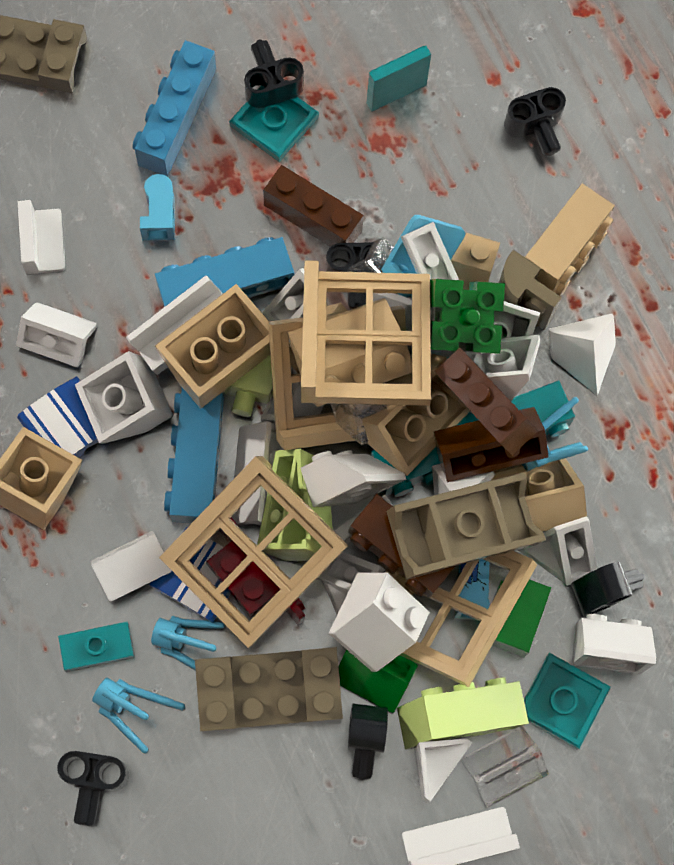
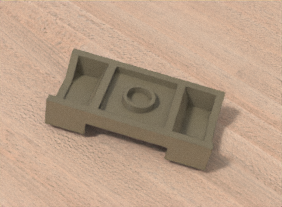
(40, 52)
(463, 525)
(268, 689)

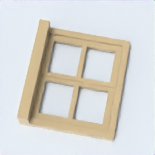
(316, 336)
(305, 430)
(218, 516)
(491, 619)

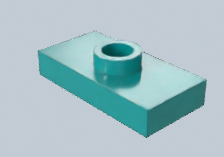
(96, 646)

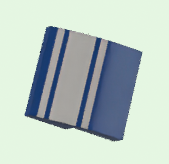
(61, 419)
(175, 589)

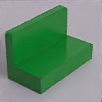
(380, 687)

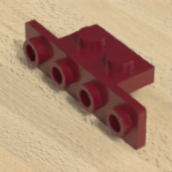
(252, 587)

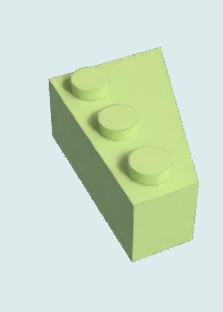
(294, 541)
(462, 712)

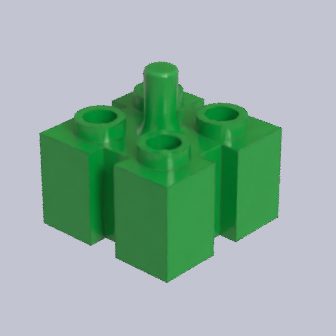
(466, 315)

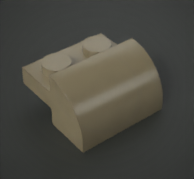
(524, 289)

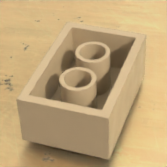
(571, 238)

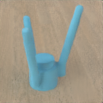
(563, 452)
(171, 635)
(112, 697)

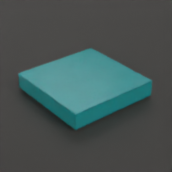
(398, 78)
(276, 126)
(564, 700)

